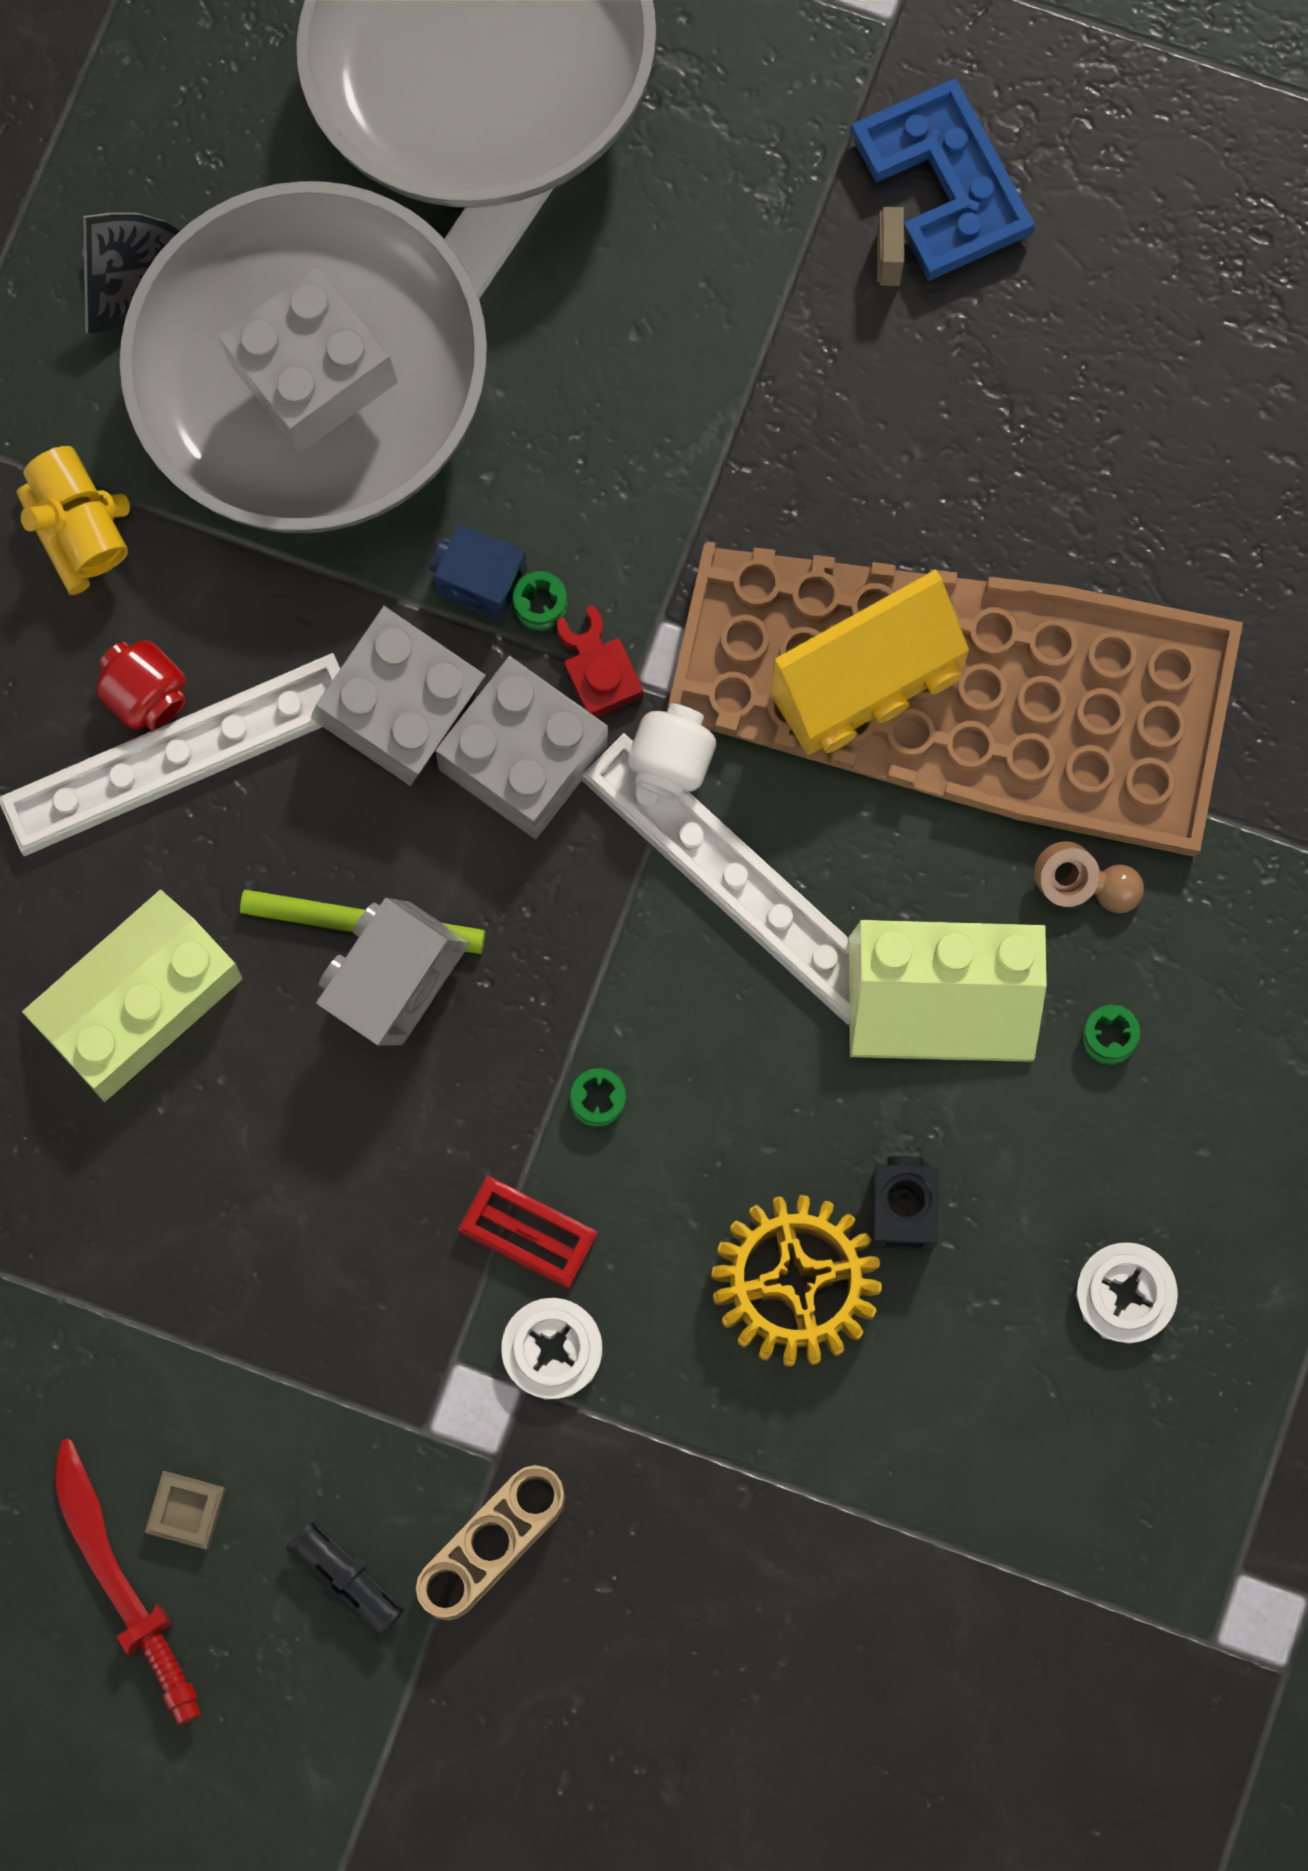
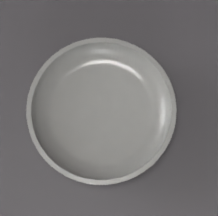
(474, 93)
(209, 425)

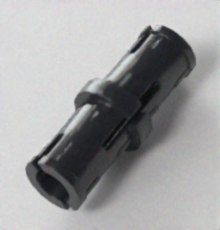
(345, 1579)

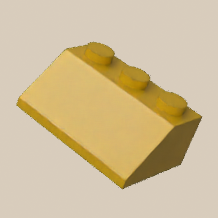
(870, 665)

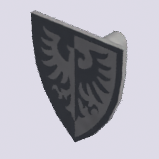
(115, 259)

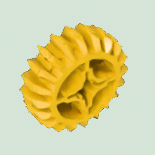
(826, 1273)

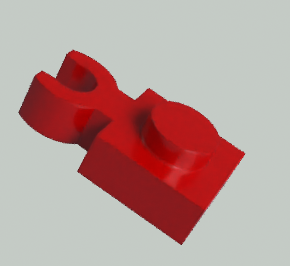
(599, 671)

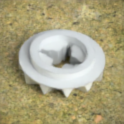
(1154, 1285)
(548, 1319)

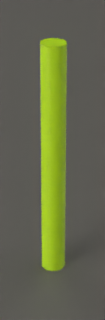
(328, 915)

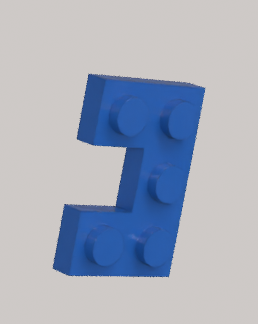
(983, 202)

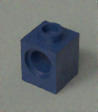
(478, 571)

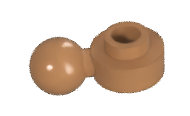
(1116, 888)

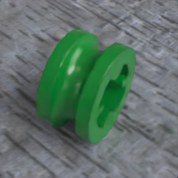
(522, 606)
(1107, 1016)
(579, 1094)

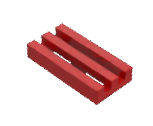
(574, 1256)

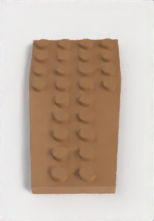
(1063, 716)

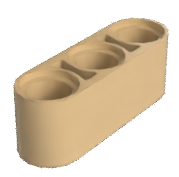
(502, 1512)

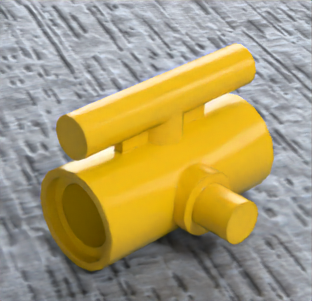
(72, 517)

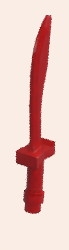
(144, 1630)

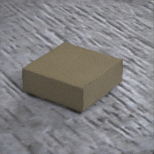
(890, 246)
(185, 1510)

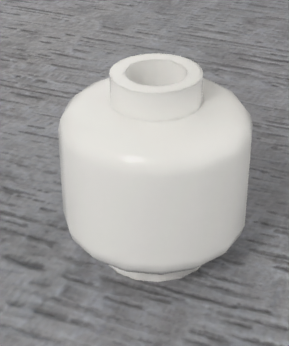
(671, 751)

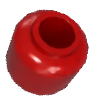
(141, 685)

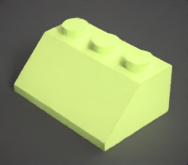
(946, 990)
(133, 994)

